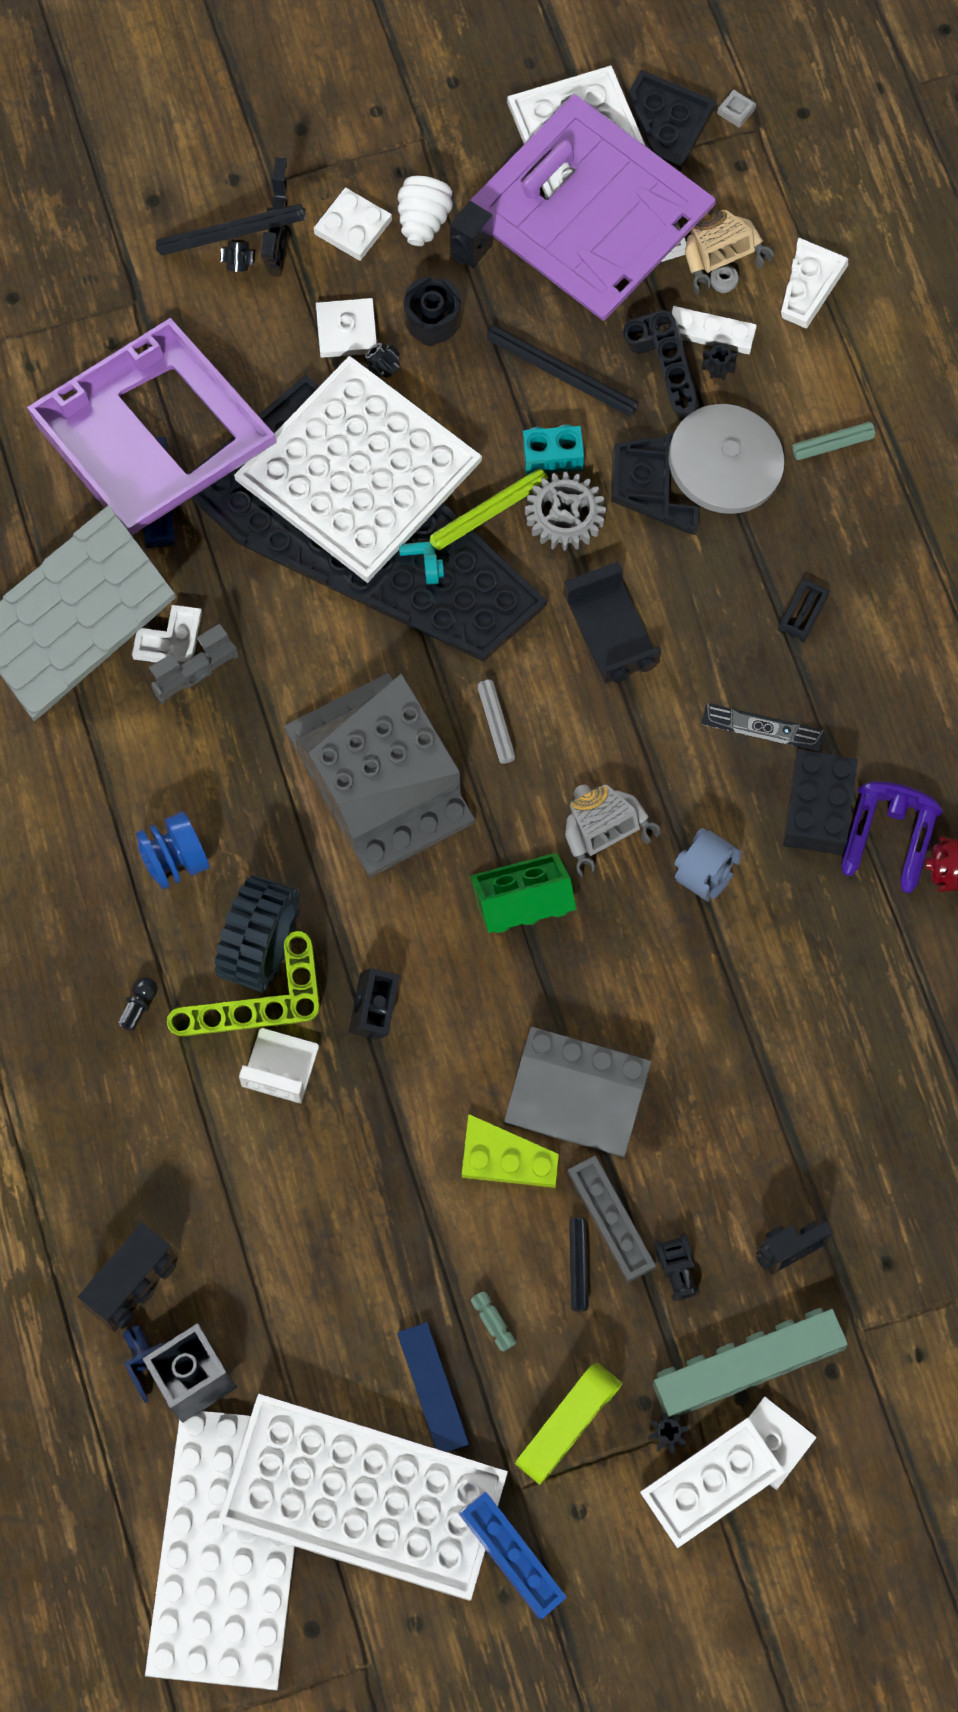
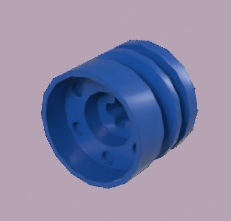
(172, 850)

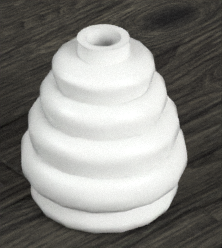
(423, 208)

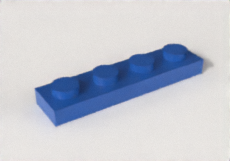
(512, 1555)

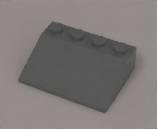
(577, 1092)

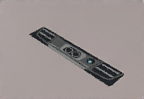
(762, 727)

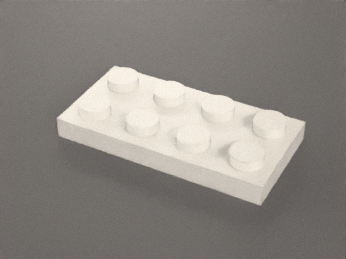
(712, 1482)

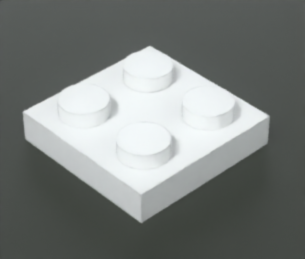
(352, 224)

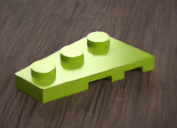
(505, 1157)

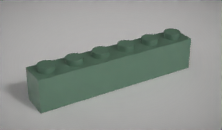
(750, 1363)

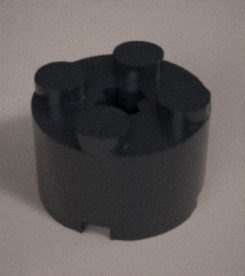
(432, 310)

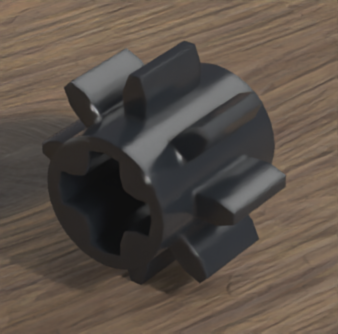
(237, 255)
(382, 360)
(719, 361)
(663, 1440)

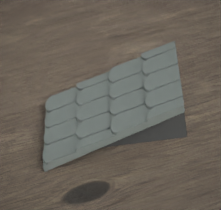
(76, 611)

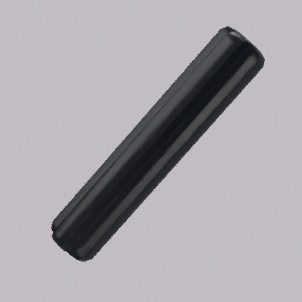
(578, 1264)

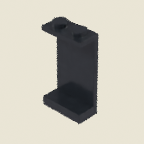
(610, 623)

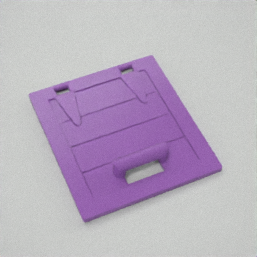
(604, 220)

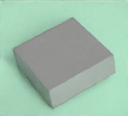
(736, 108)

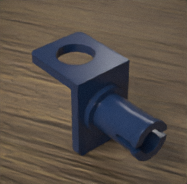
(140, 1348)

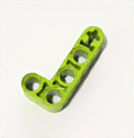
(568, 1422)

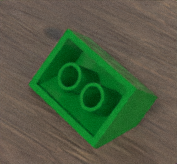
(523, 893)

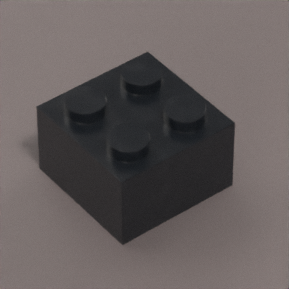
(189, 1373)

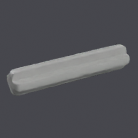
(496, 721)

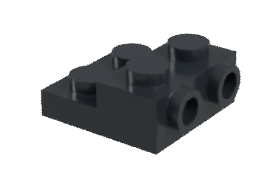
(786, 1247)

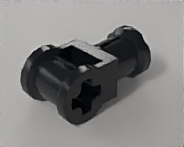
(676, 1261)

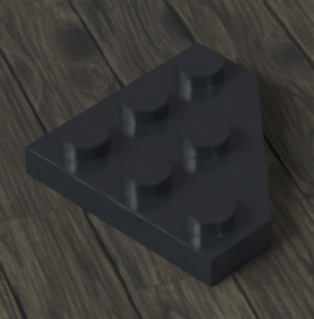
(669, 116)

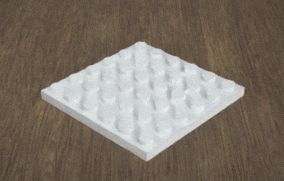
(358, 468)

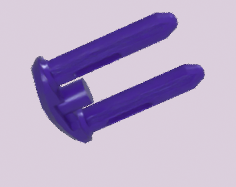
(900, 799)

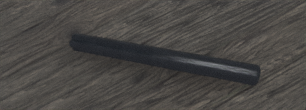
(231, 229)
(562, 371)

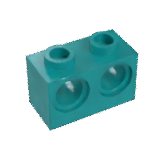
(553, 457)

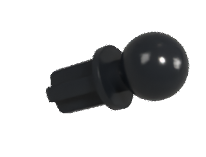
(144, 990)

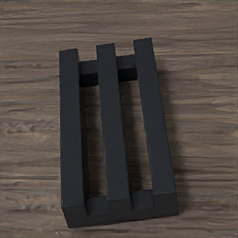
(794, 630)

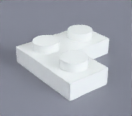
(178, 640)

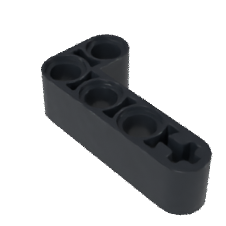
(671, 367)

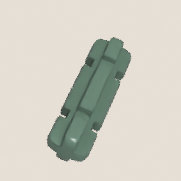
(493, 1321)

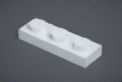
(712, 329)

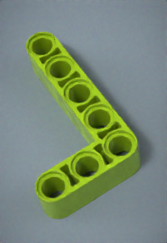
(259, 1005)

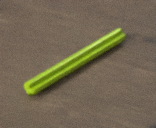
(487, 510)

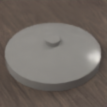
(726, 458)

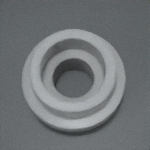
(724, 285)

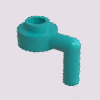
(433, 567)

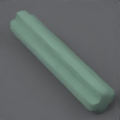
(833, 440)

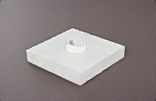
(346, 327)
(782, 1436)

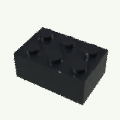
(820, 802)
(128, 1278)

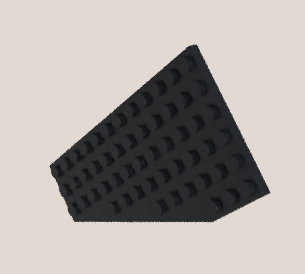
(470, 608)

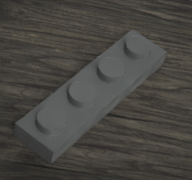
(611, 1219)

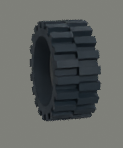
(256, 933)

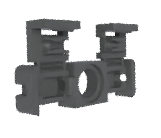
(174, 677)

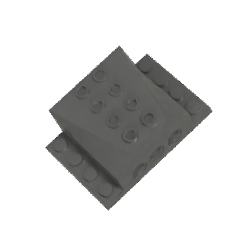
(382, 772)

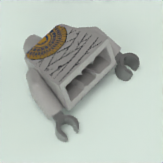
(602, 819)

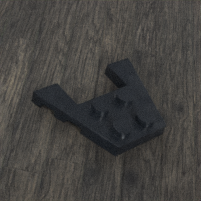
(275, 239)
(642, 483)

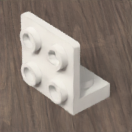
(279, 1065)

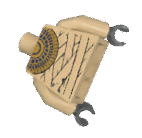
(721, 240)

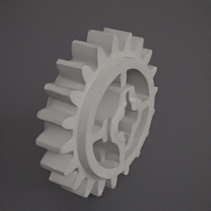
(565, 525)

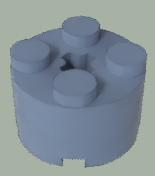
(707, 864)

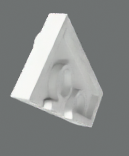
(811, 281)

